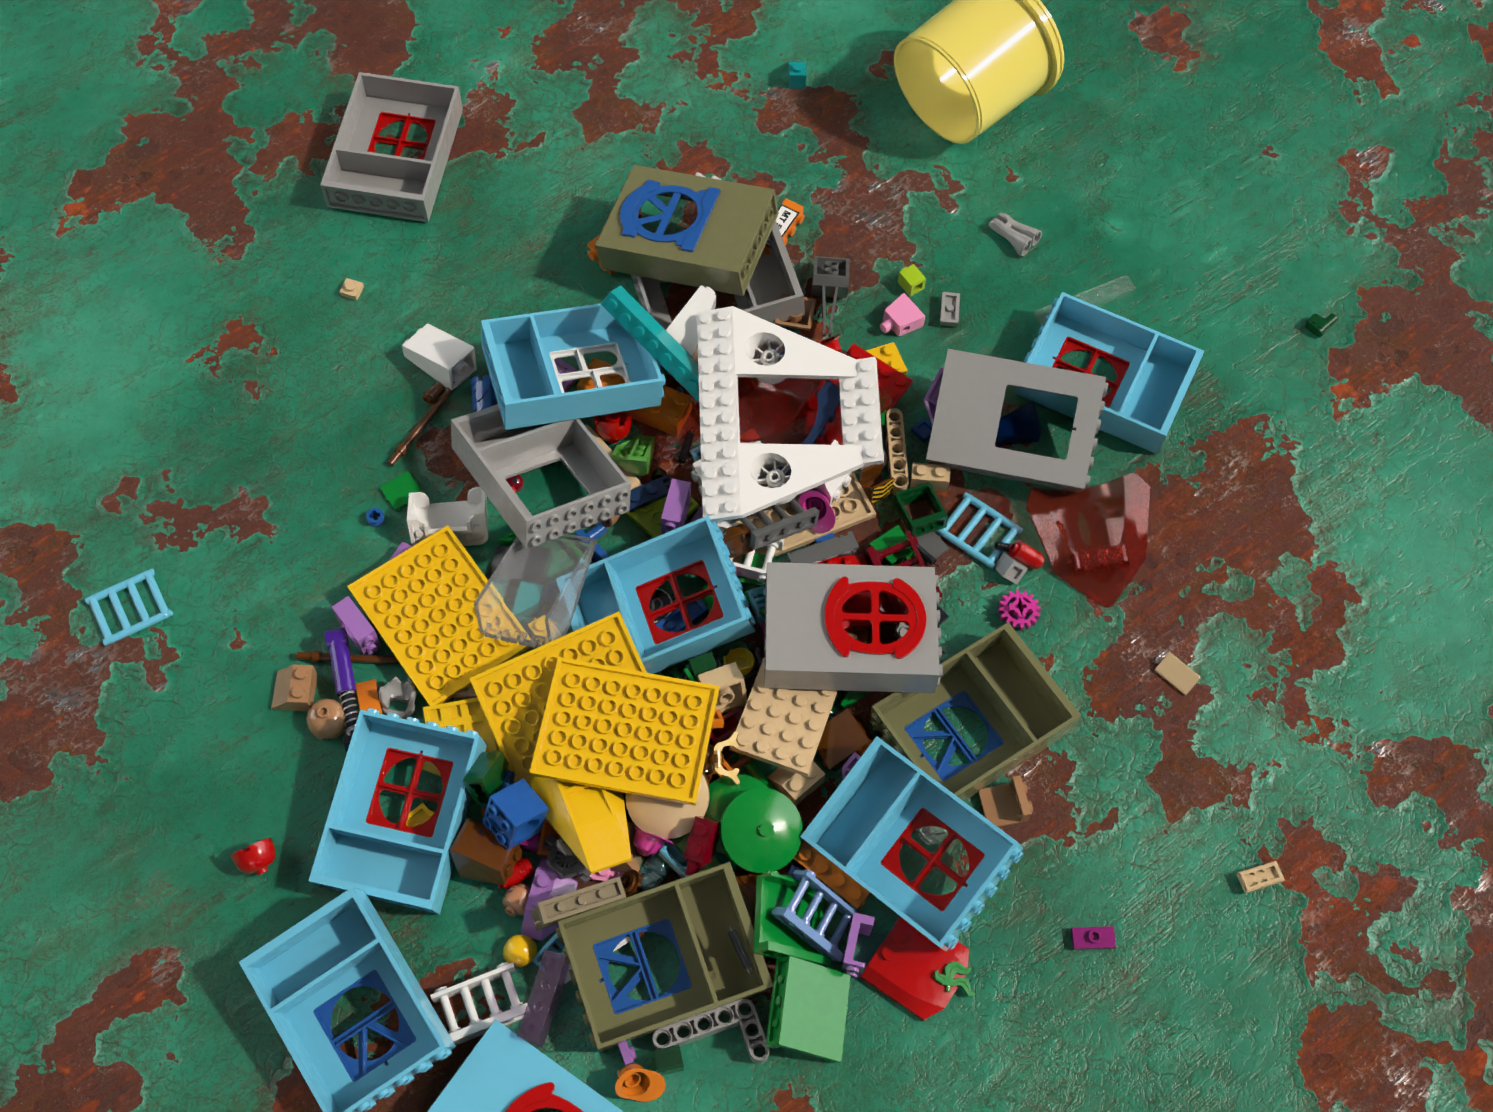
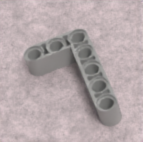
(716, 1026)

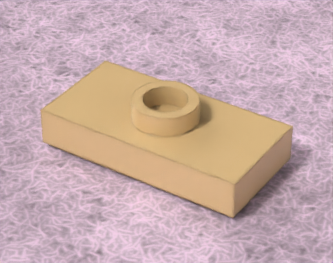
(1260, 877)

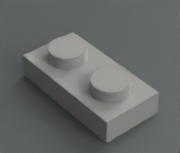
(949, 309)

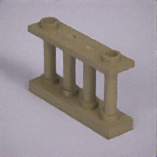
(576, 902)

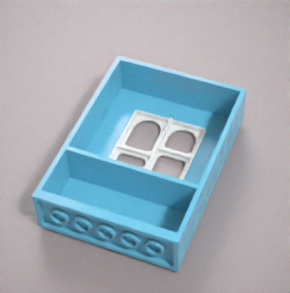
(526, 379)

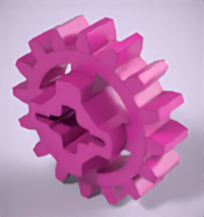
(1013, 614)

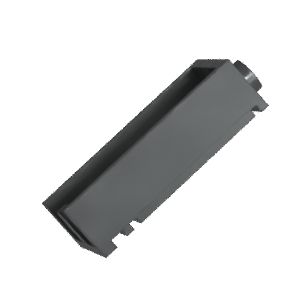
(825, 550)

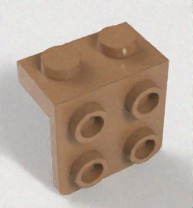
(1006, 803)

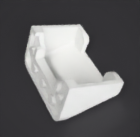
(465, 518)

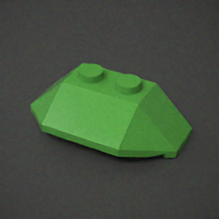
(635, 454)

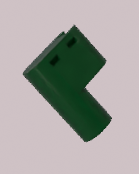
(1320, 326)

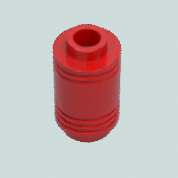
(1026, 555)
(521, 872)

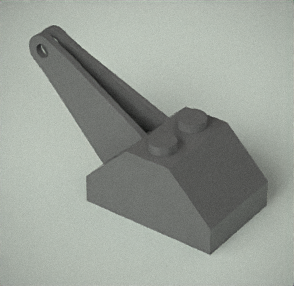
(830, 280)

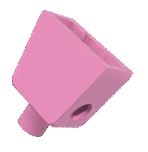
(902, 317)

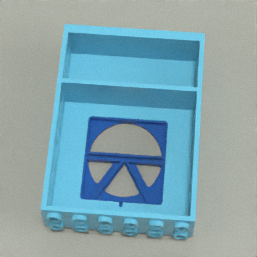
(306, 974)

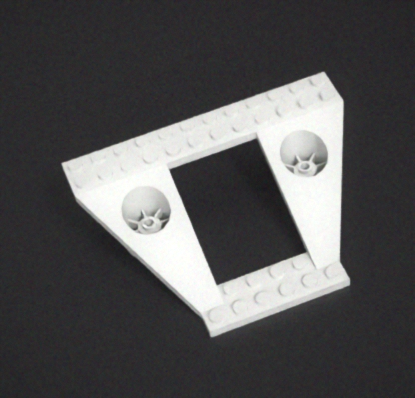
(734, 470)

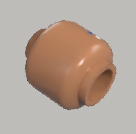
(516, 899)

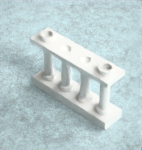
(745, 569)
(477, 1026)

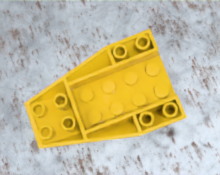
(588, 821)

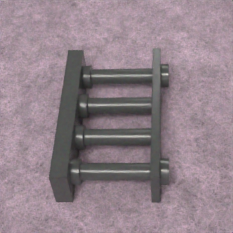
(782, 529)

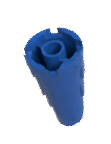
(482, 393)

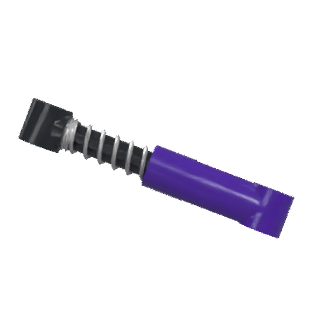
(343, 676)

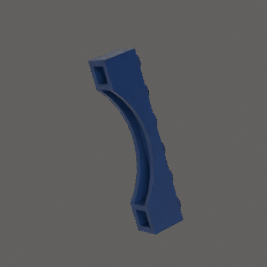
(828, 403)

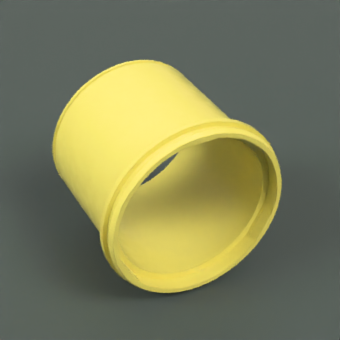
(978, 64)

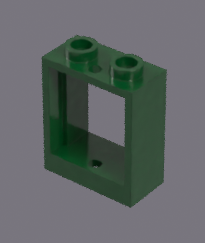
(925, 524)

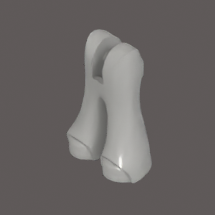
(1018, 234)

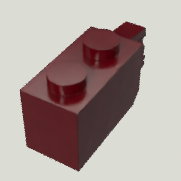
(701, 843)

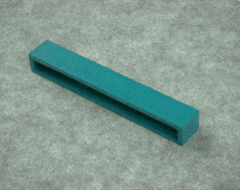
(654, 338)

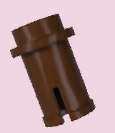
(430, 395)

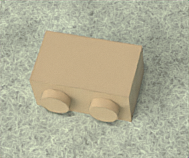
(936, 474)

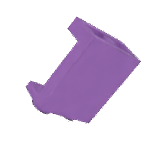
(859, 925)

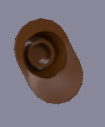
(737, 540)

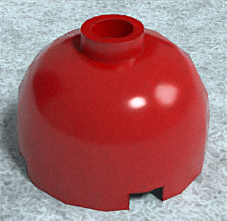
(612, 426)
(255, 857)

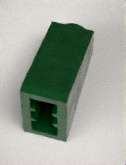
(486, 776)

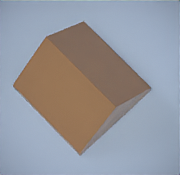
(800, 322)

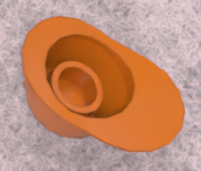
(639, 1084)

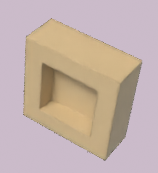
(351, 289)

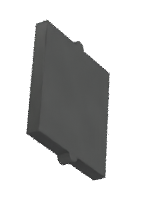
(933, 544)

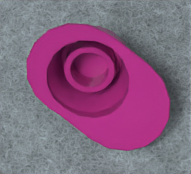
(826, 514)
(648, 843)

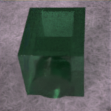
(667, 1060)

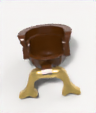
(715, 759)

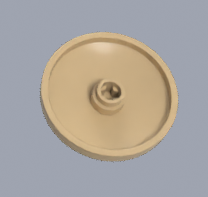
(667, 817)

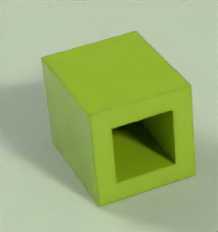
(911, 280)

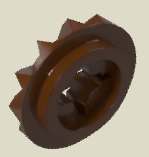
(631, 881)

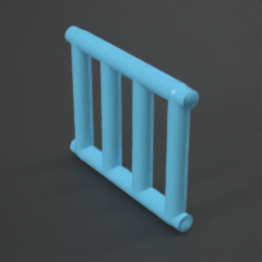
(983, 508)
(127, 629)

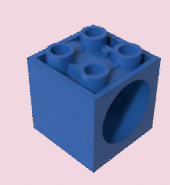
(515, 814)

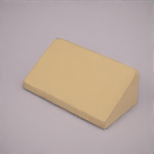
(1177, 673)

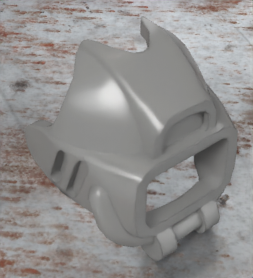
(398, 691)

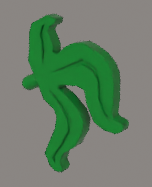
(949, 974)

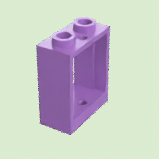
(676, 505)
(356, 626)

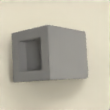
(1010, 568)

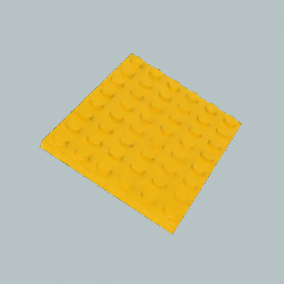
(429, 616)
(518, 689)
(625, 731)

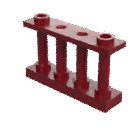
(877, 556)

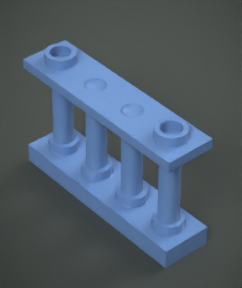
(801, 926)

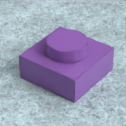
(627, 1053)

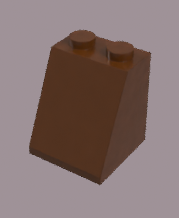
(842, 738)
(481, 856)

